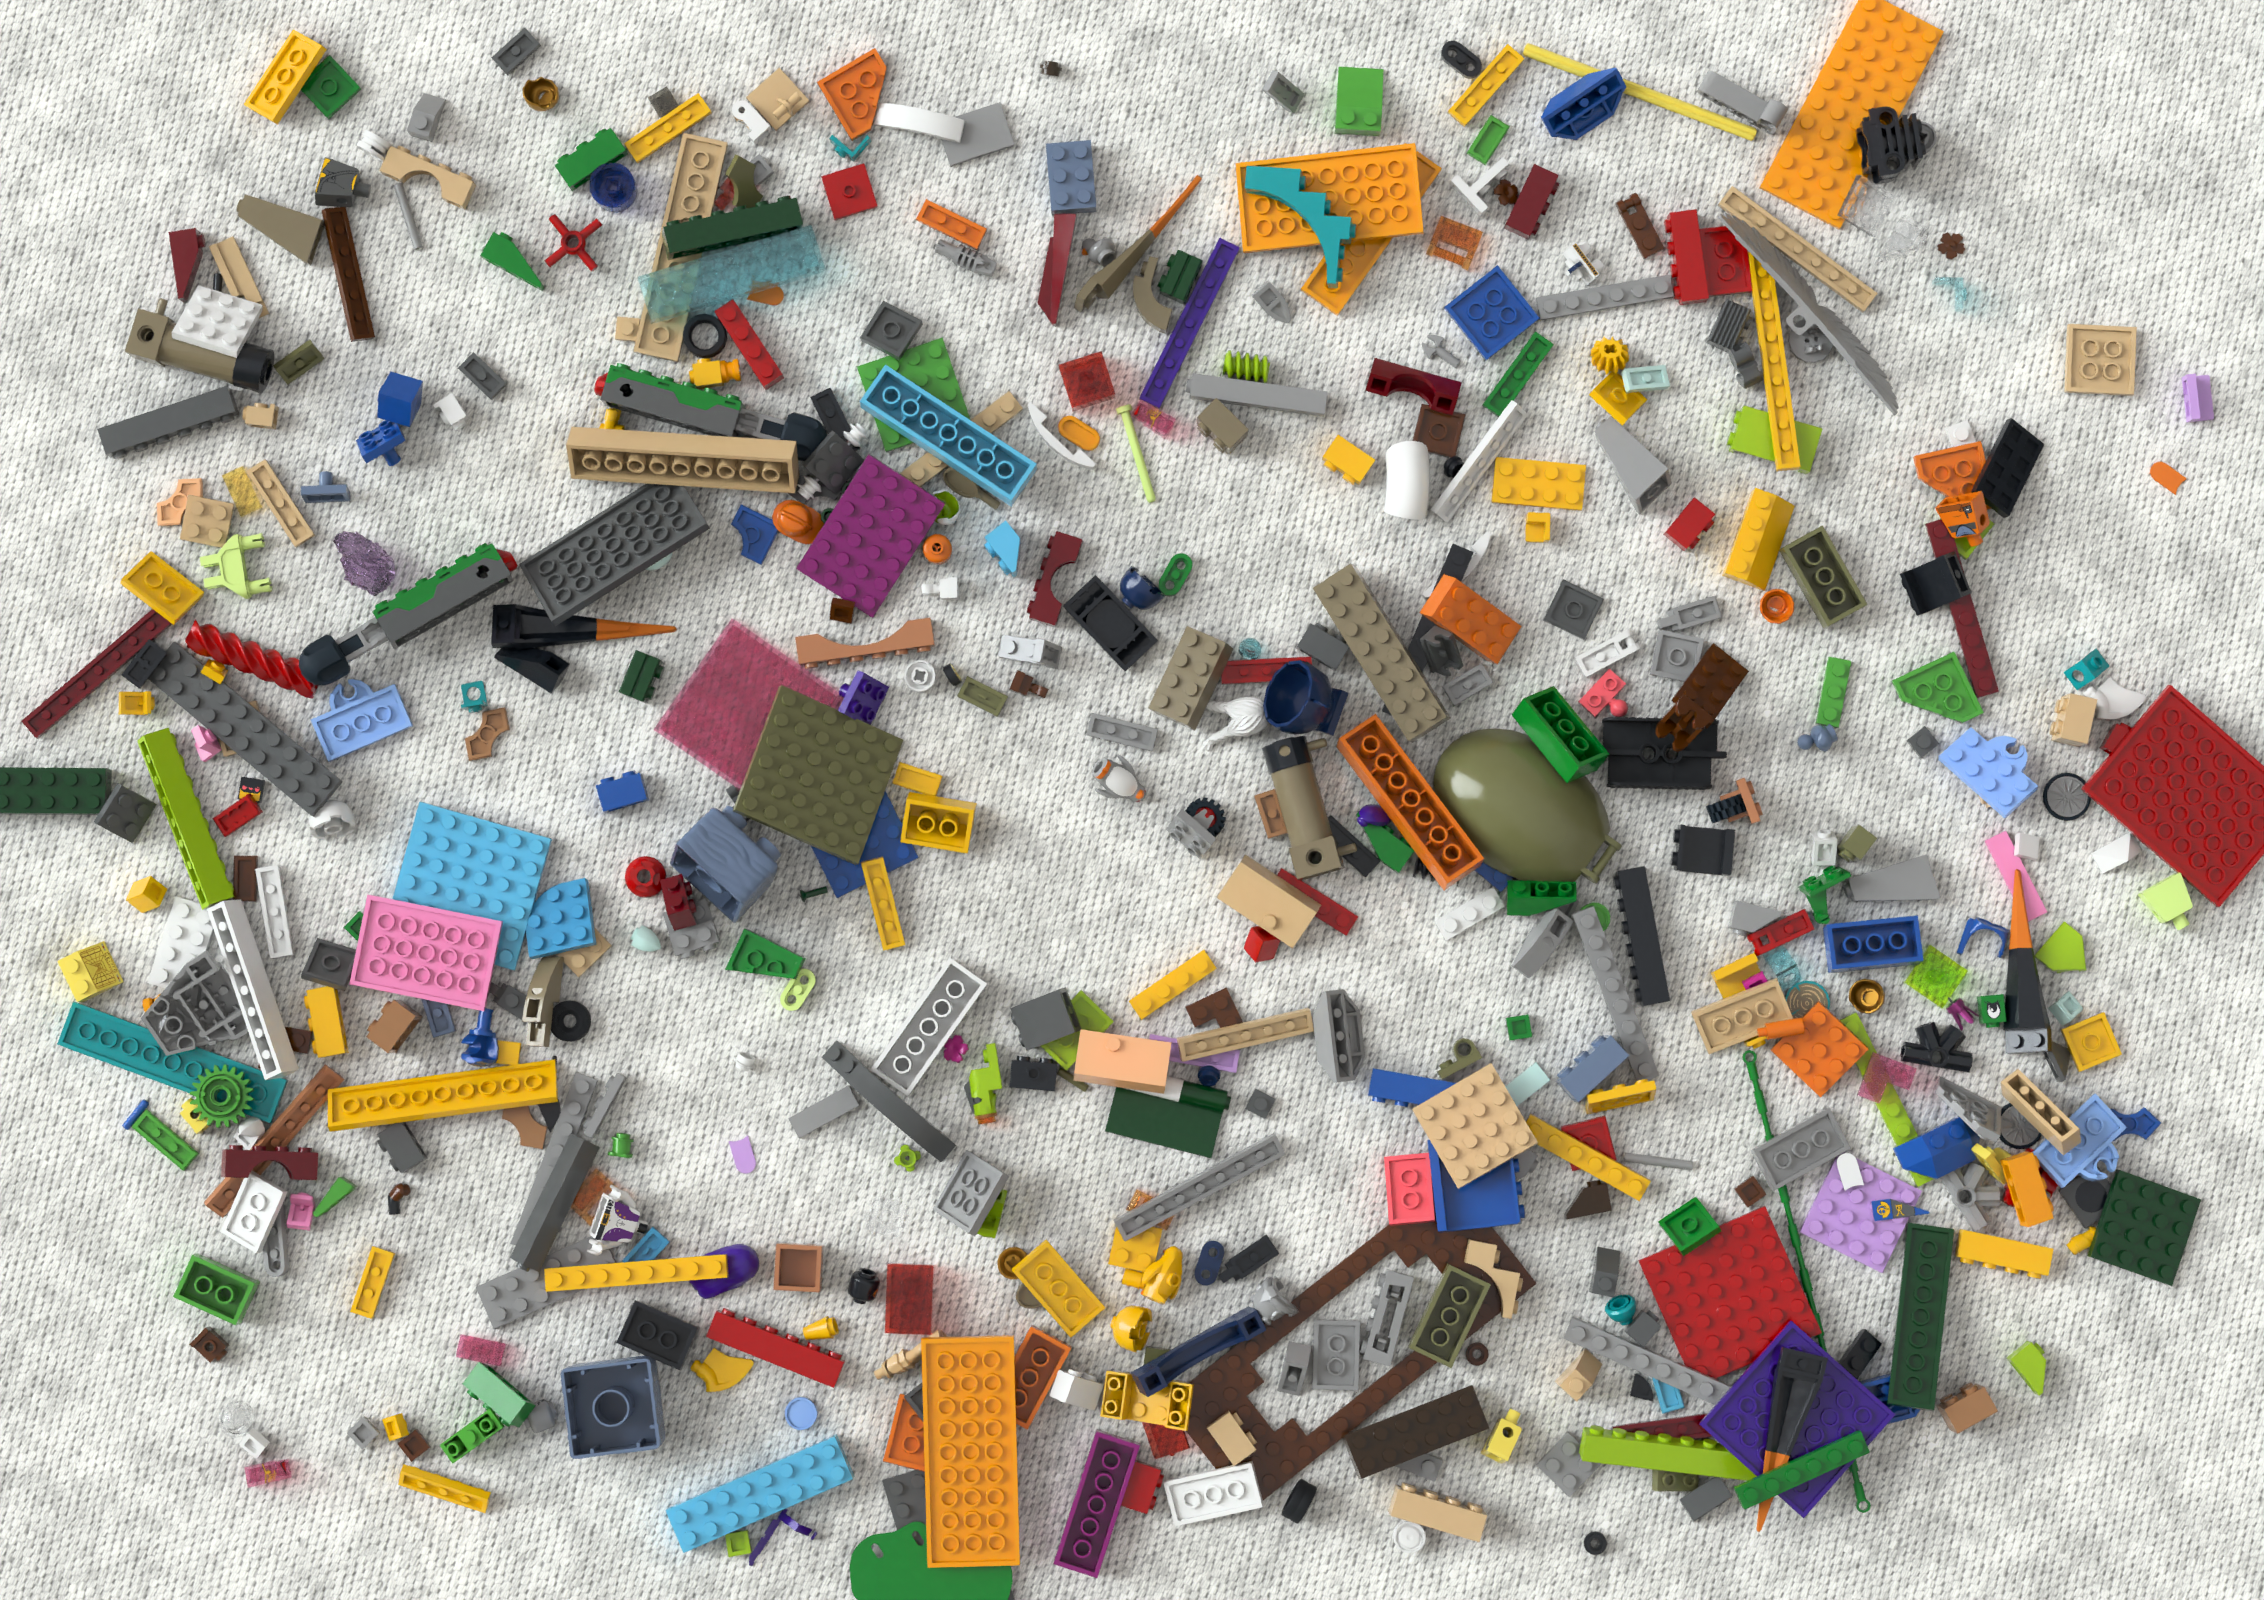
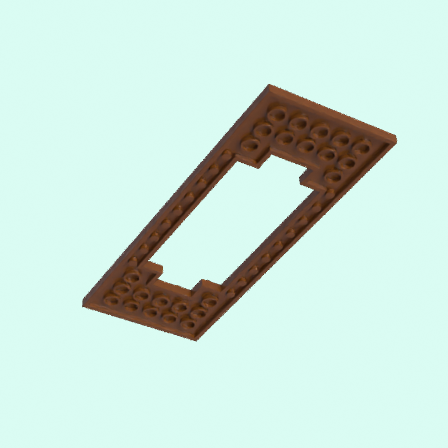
(1232, 1377)

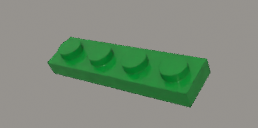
(1518, 374)

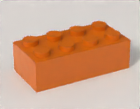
(1470, 619)
(1035, 1371)

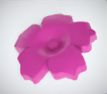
(955, 1048)

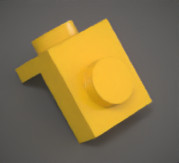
(136, 703)

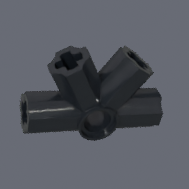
(1945, 1044)

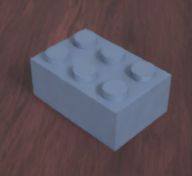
(1071, 177)
(1591, 1067)

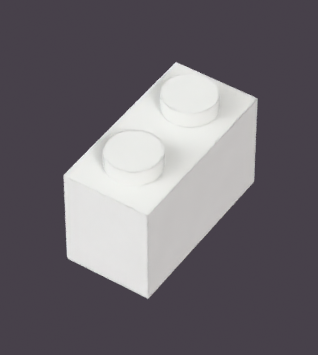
(1077, 1389)

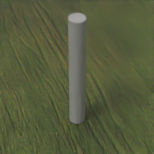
(408, 217)
(1658, 1161)

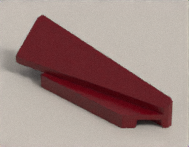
(1056, 265)

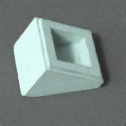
(2065, 1008)

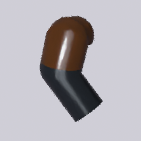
(395, 1196)

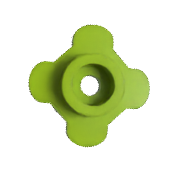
(908, 1164)

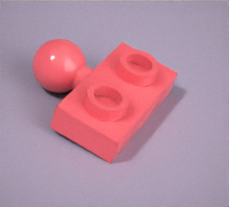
(1603, 694)

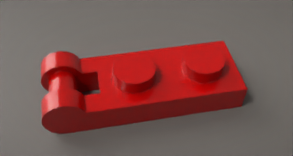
(1781, 932)

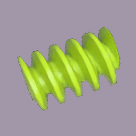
(1246, 367)

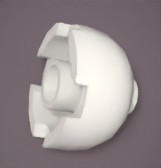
(332, 819)

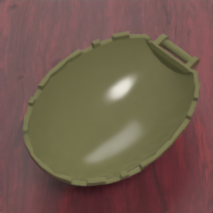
(1522, 808)

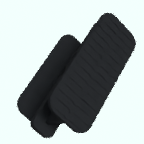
(1628, 768)

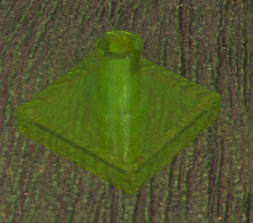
(1936, 976)

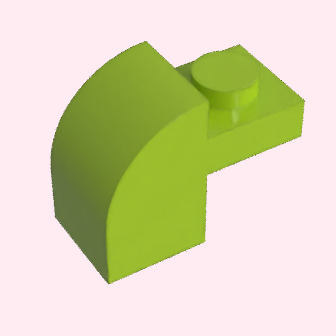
(992, 1221)

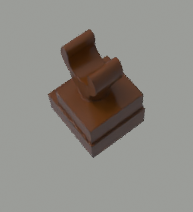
(1023, 683)

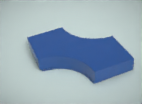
(2140, 1123)

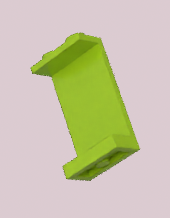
(1755, 438)

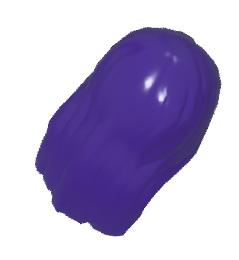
(742, 1266)

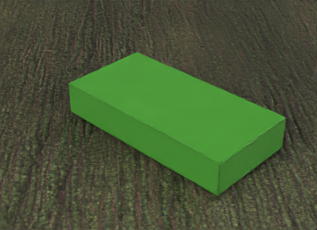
(1488, 140)

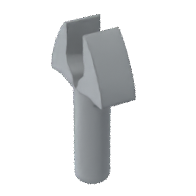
(1440, 351)

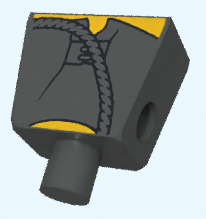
(339, 185)

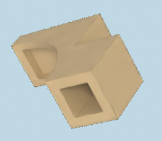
(1507, 1282)

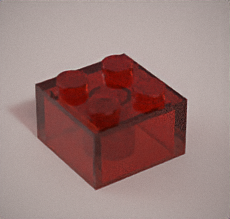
(1086, 381)

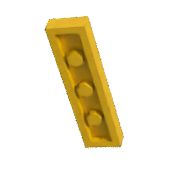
(1486, 85)
(667, 128)
(883, 903)
(1172, 984)
(444, 1488)

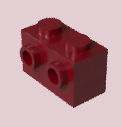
(678, 903)

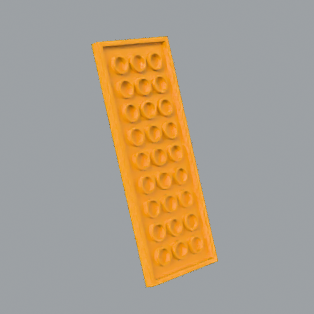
(1868, 68)
(970, 1451)

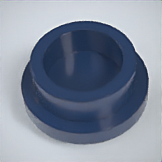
(1209, 1075)

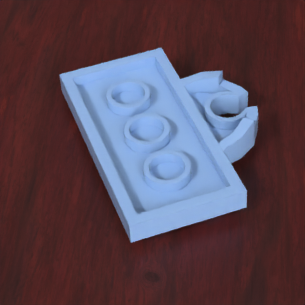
(360, 719)
(1991, 770)
(2097, 1131)

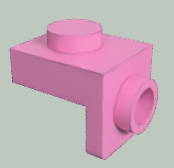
(206, 743)
(301, 1211)

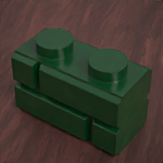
(1180, 276)
(641, 677)

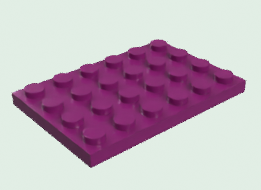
(870, 535)

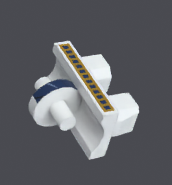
(1580, 264)

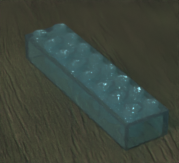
(731, 274)

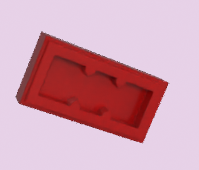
(237, 815)

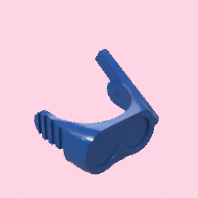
(1978, 923)

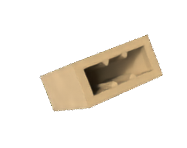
(1579, 1375)

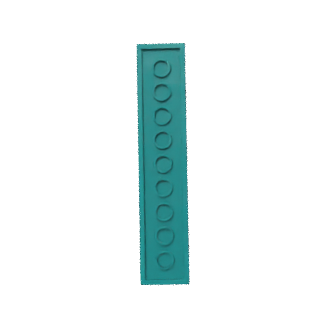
(137, 1051)

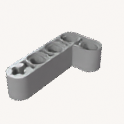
(1742, 102)

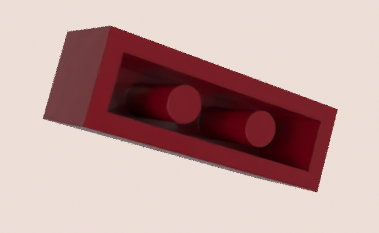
(1532, 202)

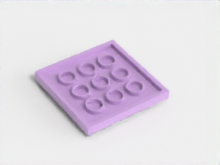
(1846, 1217)

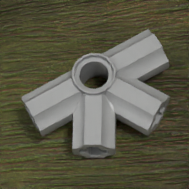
(1978, 1196)

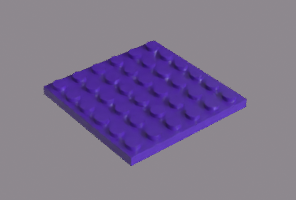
(1839, 1409)

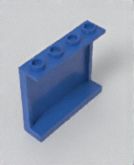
(1480, 1204)

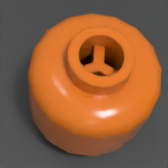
(934, 556)

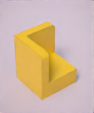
(1537, 527)
(146, 894)

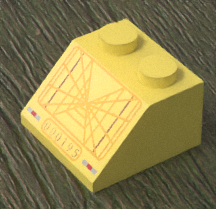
(90, 971)

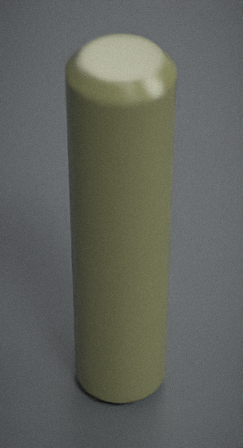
(1069, 1077)

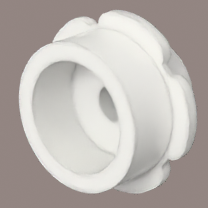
(744, 1061)

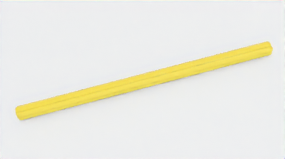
(1646, 94)

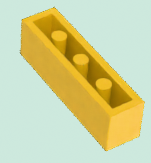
(2003, 1252)

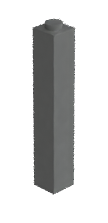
(554, 1203)

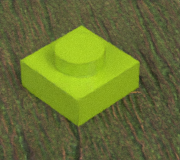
(738, 1543)

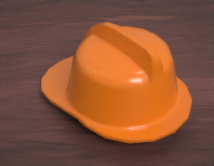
(797, 521)

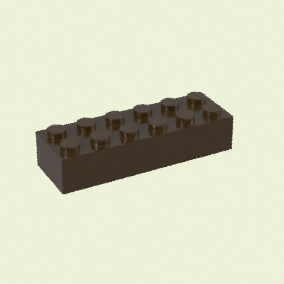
(1415, 1432)

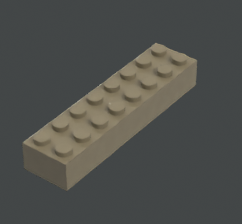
(1381, 653)

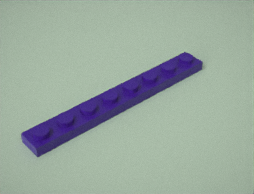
(1189, 323)

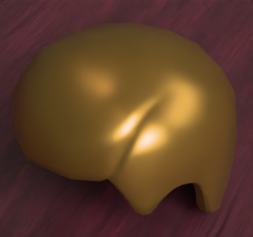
(533, 90)
(1873, 998)

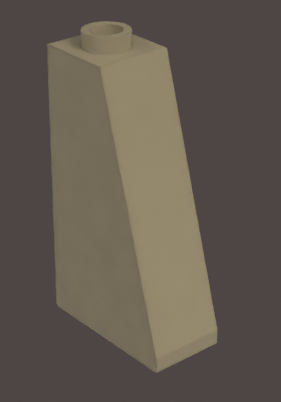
(286, 227)

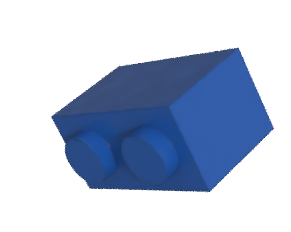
(622, 791)

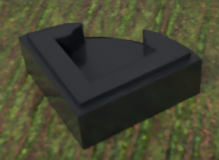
(1641, 1388)

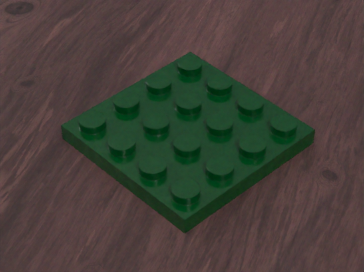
(2144, 1227)

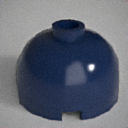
(1139, 590)

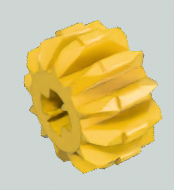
(1609, 355)

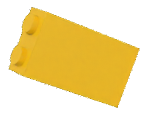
(1729, 982)

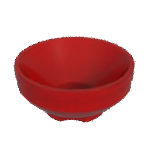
(657, 873)

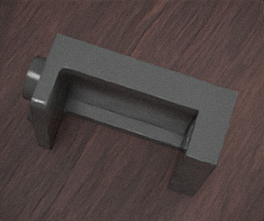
(1045, 1019)

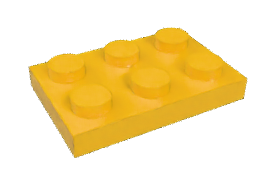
(162, 587)
(1620, 1096)

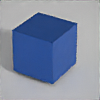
(399, 399)

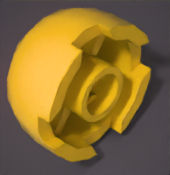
(1130, 1327)

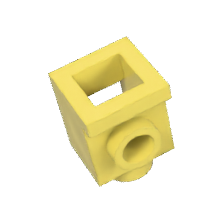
(196, 1124)

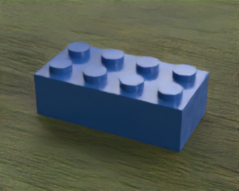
(1873, 944)

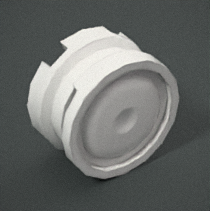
(375, 142)
(920, 676)
(1409, 1536)

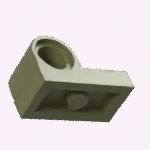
(1449, 1067)

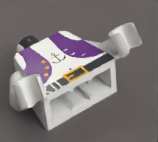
(615, 1221)

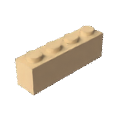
(2040, 1112)

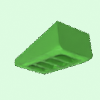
(338, 1191)

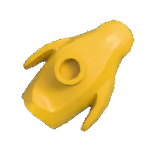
(1163, 1276)

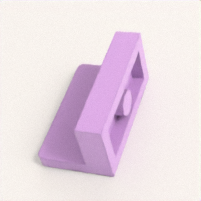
(2197, 398)

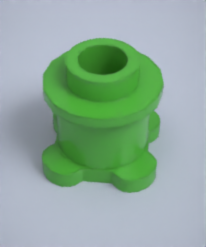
(621, 1145)

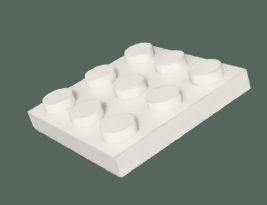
(217, 321)

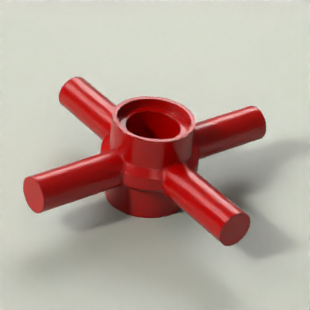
(579, 249)

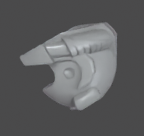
(1270, 1302)

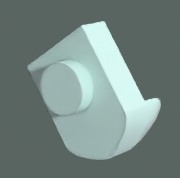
(645, 939)

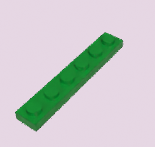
(1801, 1469)

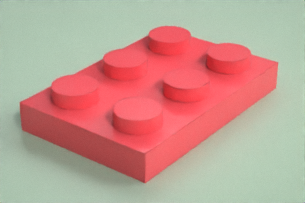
(1409, 1189)

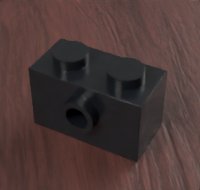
(1033, 1075)

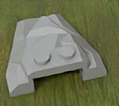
(196, 1008)

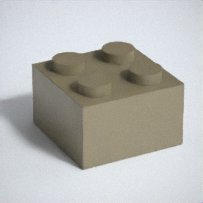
(1221, 426)

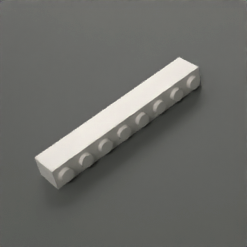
(252, 989)

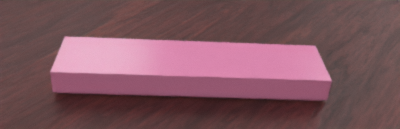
(2003, 855)

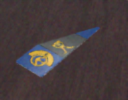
(1894, 1209)

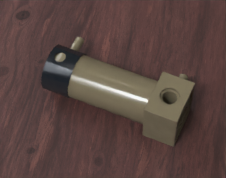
(1303, 807)

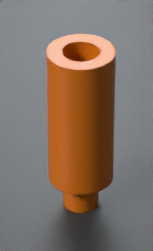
(1782, 1028)

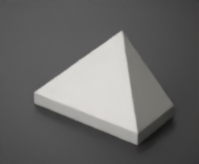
(2116, 852)

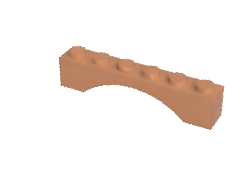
(912, 635)

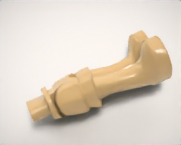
(903, 1361)

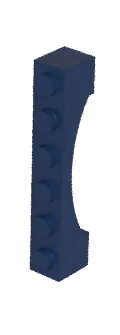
(1231, 1331)

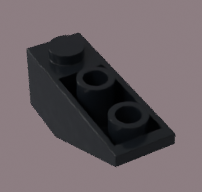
(536, 665)

